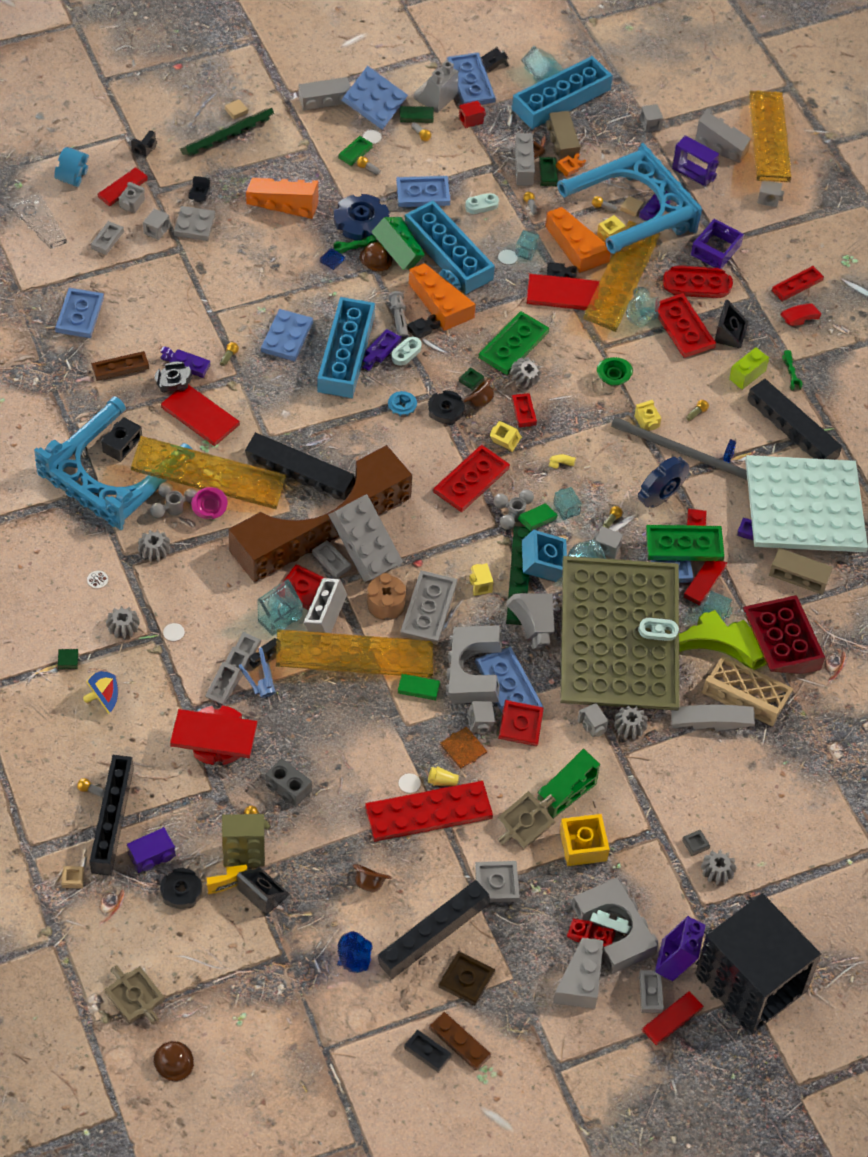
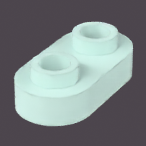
(482, 203)
(403, 353)
(658, 629)
(603, 919)

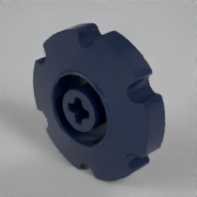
(359, 215)
(663, 482)

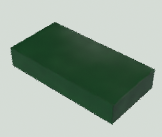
(417, 114)
(548, 171)

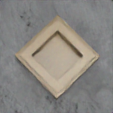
(236, 109)
(631, 206)
(72, 877)

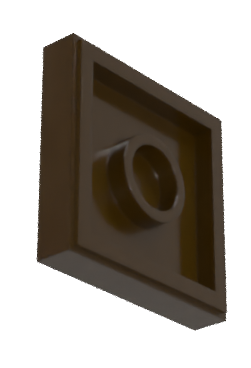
(466, 978)

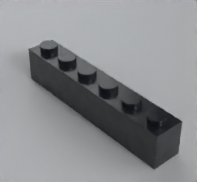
(793, 421)
(300, 466)
(111, 815)
(433, 929)

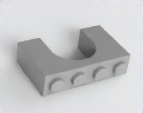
(464, 644)
(614, 899)

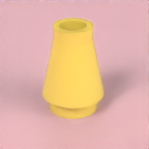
(442, 777)

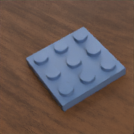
(374, 97)

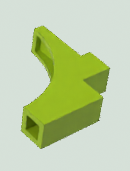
(735, 640)

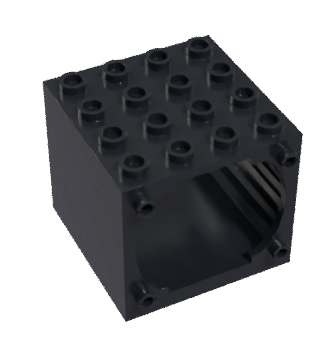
(757, 963)

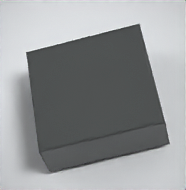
(696, 842)

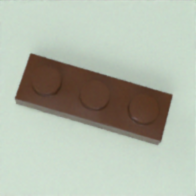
(120, 366)
(460, 1041)

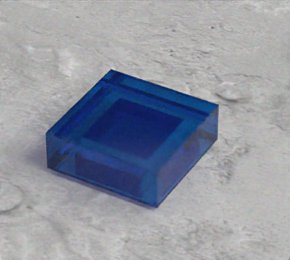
(332, 259)
(729, 452)

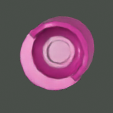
(209, 503)

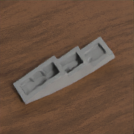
(229, 671)
(717, 716)

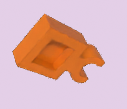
(570, 166)

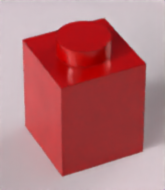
(471, 114)

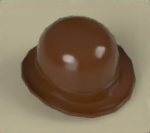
(376, 257)
(481, 395)
(369, 879)
(174, 1061)

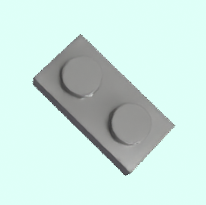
(107, 237)
(331, 559)
(650, 992)

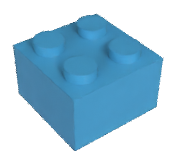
(543, 555)

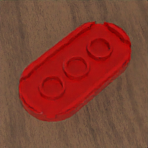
(697, 281)

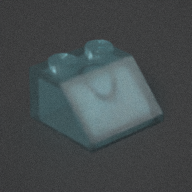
(540, 64)
(279, 608)

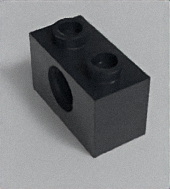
(121, 439)

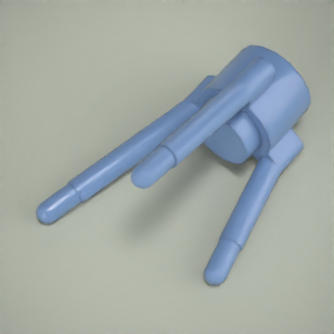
(265, 685)

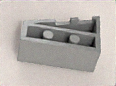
(722, 138)
(581, 979)

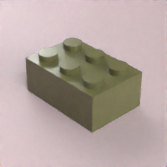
(243, 840)

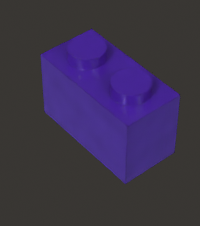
(151, 850)

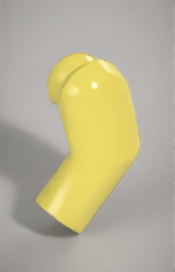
(564, 459)

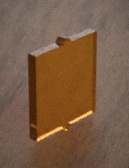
(463, 747)

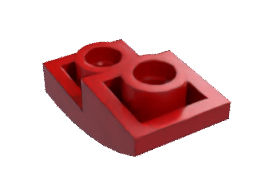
(798, 314)
(586, 929)

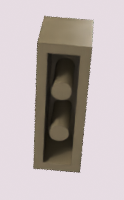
(563, 134)
(800, 571)

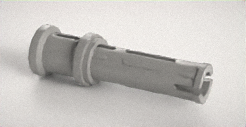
(398, 309)

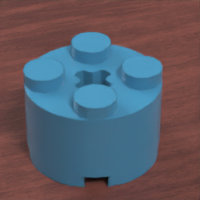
(71, 166)

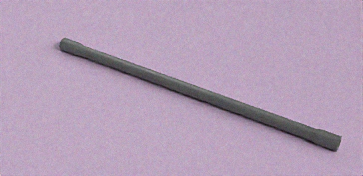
(627, 427)

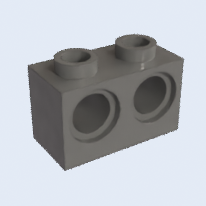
(291, 779)

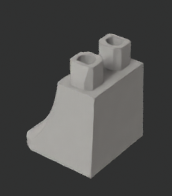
(439, 88)
(535, 615)

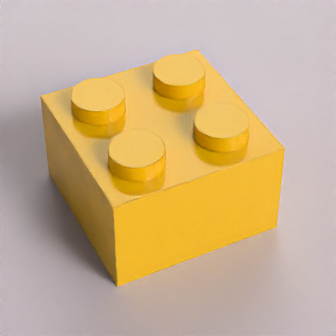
(584, 840)

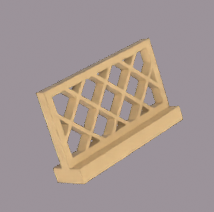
(730, 695)

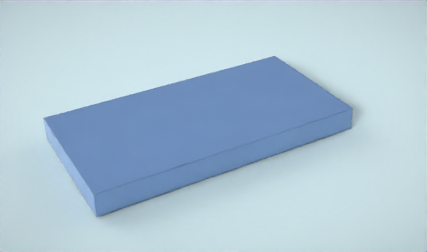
(472, 79)
(511, 677)

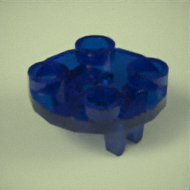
(354, 952)

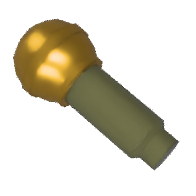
(232, 348)
(702, 406)
(615, 513)
(253, 810)

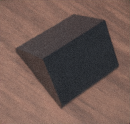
(731, 326)
(261, 889)

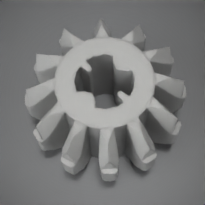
(525, 372)
(154, 545)
(122, 622)
(630, 722)
(713, 861)

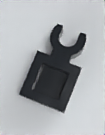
(560, 270)
(422, 328)
(269, 651)

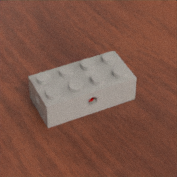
(365, 538)

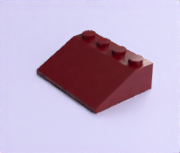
(785, 636)

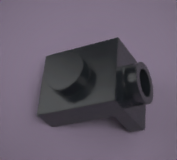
(495, 58)
(146, 145)
(200, 189)

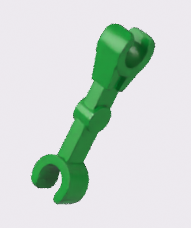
(344, 246)
(787, 359)

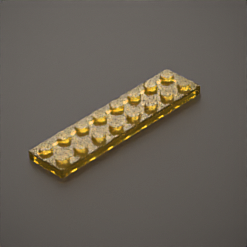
(769, 136)
(619, 281)
(206, 470)
(354, 653)

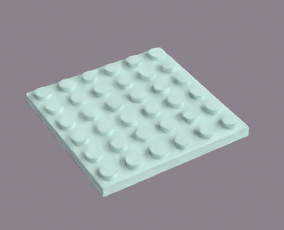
(805, 504)

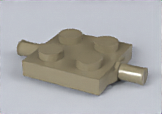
(526, 819)
(134, 995)

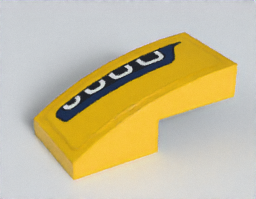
(224, 882)

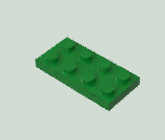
(513, 342)
(684, 542)

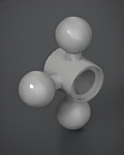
(174, 500)
(501, 501)

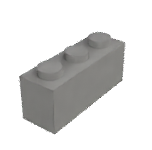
(323, 93)
(524, 159)
(326, 606)

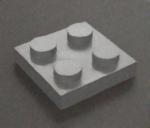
(194, 223)
(499, 880)

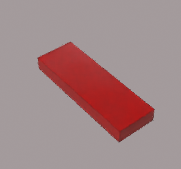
(112, 193)
(797, 283)
(704, 581)
(672, 1018)

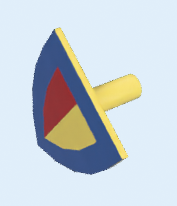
(104, 688)

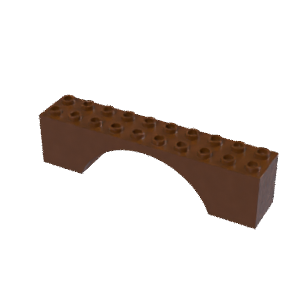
(270, 543)

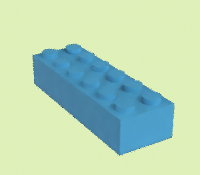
(562, 91)
(449, 246)
(346, 347)

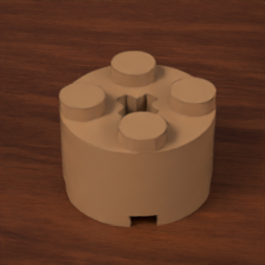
(386, 597)

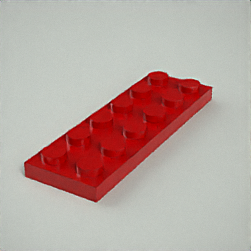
(428, 811)

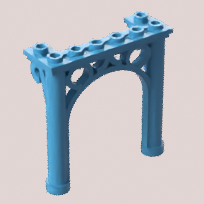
(642, 167)
(56, 457)

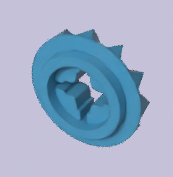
(451, 278)
(406, 398)

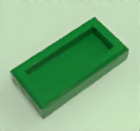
(356, 149)
(537, 517)
(418, 687)

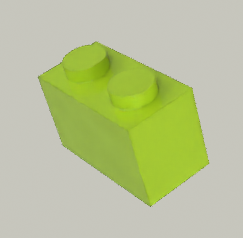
(749, 368)

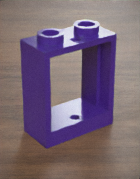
(690, 169)
(710, 255)
(682, 947)

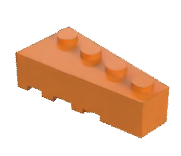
(288, 197)
(576, 240)
(441, 297)

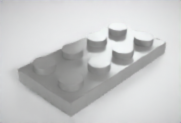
(428, 607)

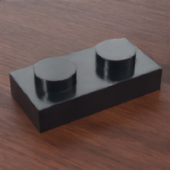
(427, 1051)

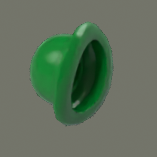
(614, 371)

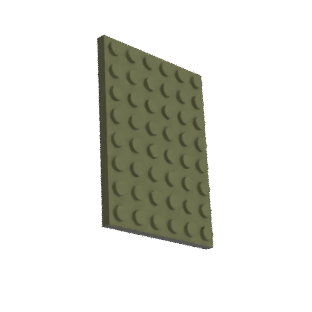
(600, 636)

